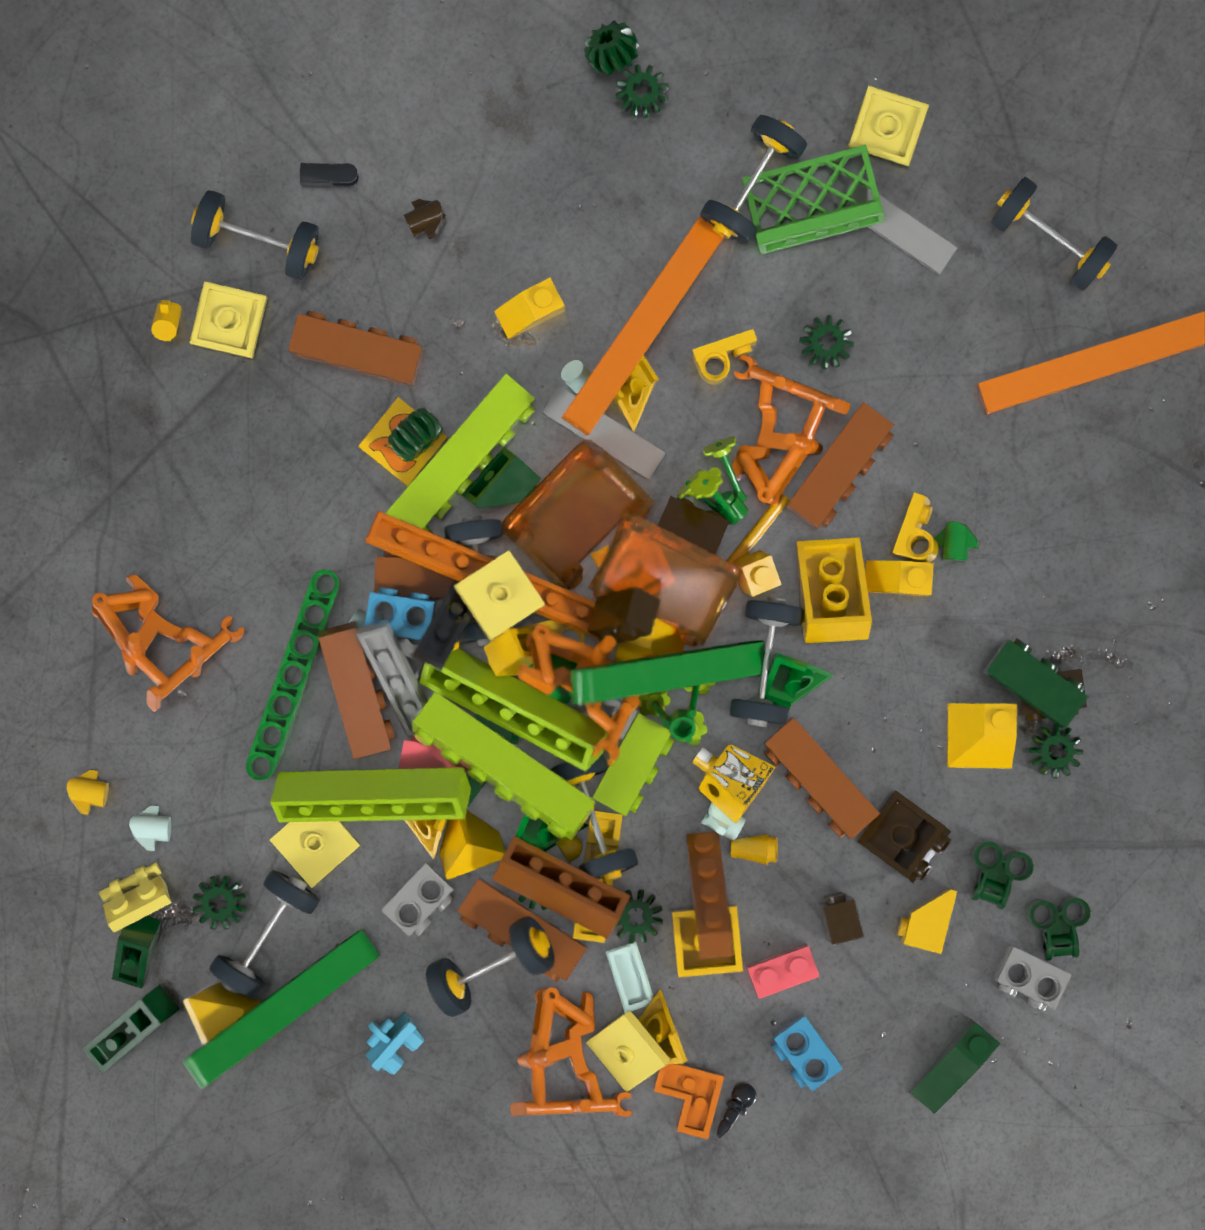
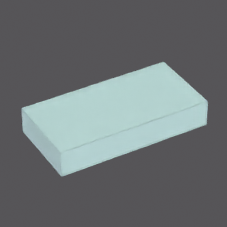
(630, 976)

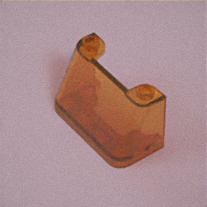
(574, 512)
(683, 576)

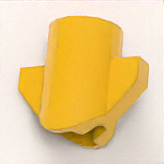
(166, 320)
(87, 791)

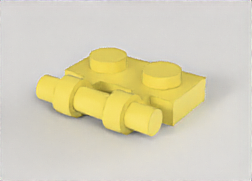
(137, 903)

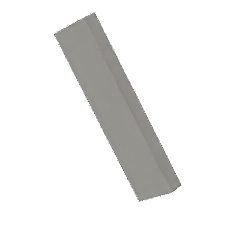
(906, 232)
(610, 435)
(393, 672)

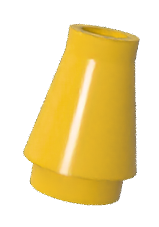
(757, 849)

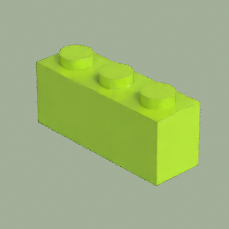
(634, 765)

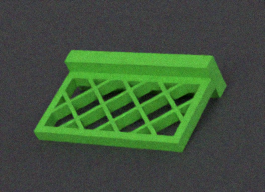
(827, 222)

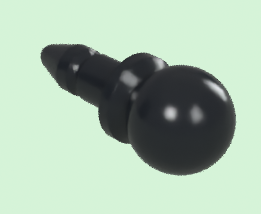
(742, 1097)

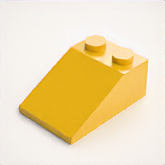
(833, 590)

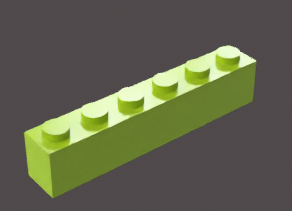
(464, 454)
(516, 708)
(502, 766)
(371, 795)

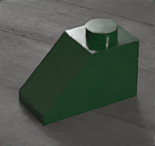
(502, 482)
(135, 951)

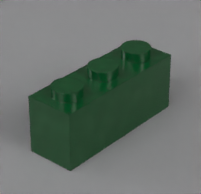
(1036, 682)

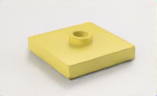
(889, 125)
(228, 320)
(499, 595)
(315, 847)
(628, 1051)

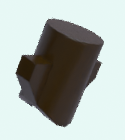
(425, 218)

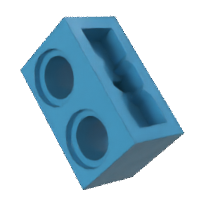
(401, 609)
(812, 1048)

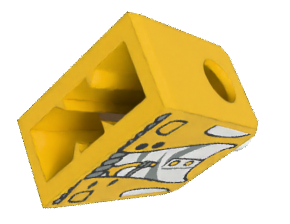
(732, 779)

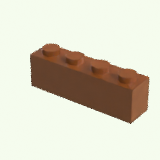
(356, 349)
(840, 465)
(408, 577)
(355, 691)
(821, 778)
(561, 887)
(709, 895)
(496, 912)

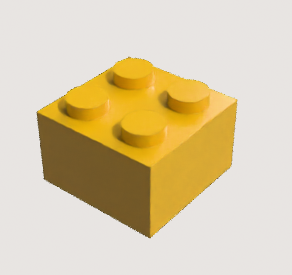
(687, 949)

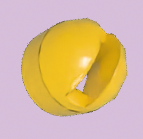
(569, 848)

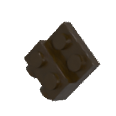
(905, 837)

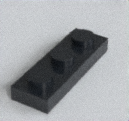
(443, 630)

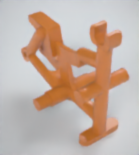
(797, 444)
(135, 644)
(547, 679)
(542, 1055)

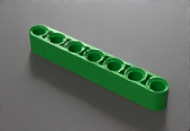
(667, 672)
(282, 687)
(280, 1008)

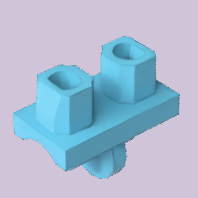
(387, 1040)

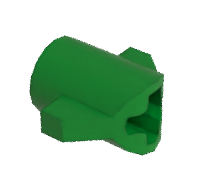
(956, 541)

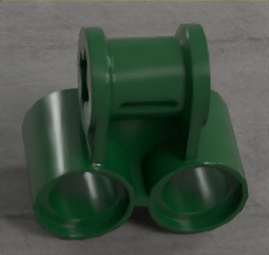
(997, 874)
(1058, 927)

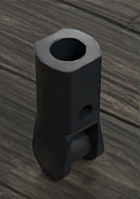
(328, 174)

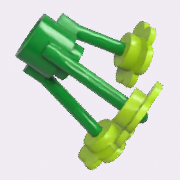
(705, 484)
(683, 723)

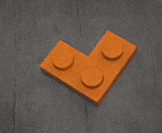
(700, 1094)

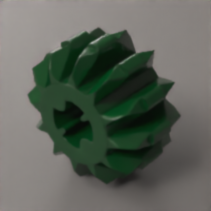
(611, 47)
(635, 82)
(835, 350)
(415, 434)
(1055, 763)
(225, 912)
(646, 915)

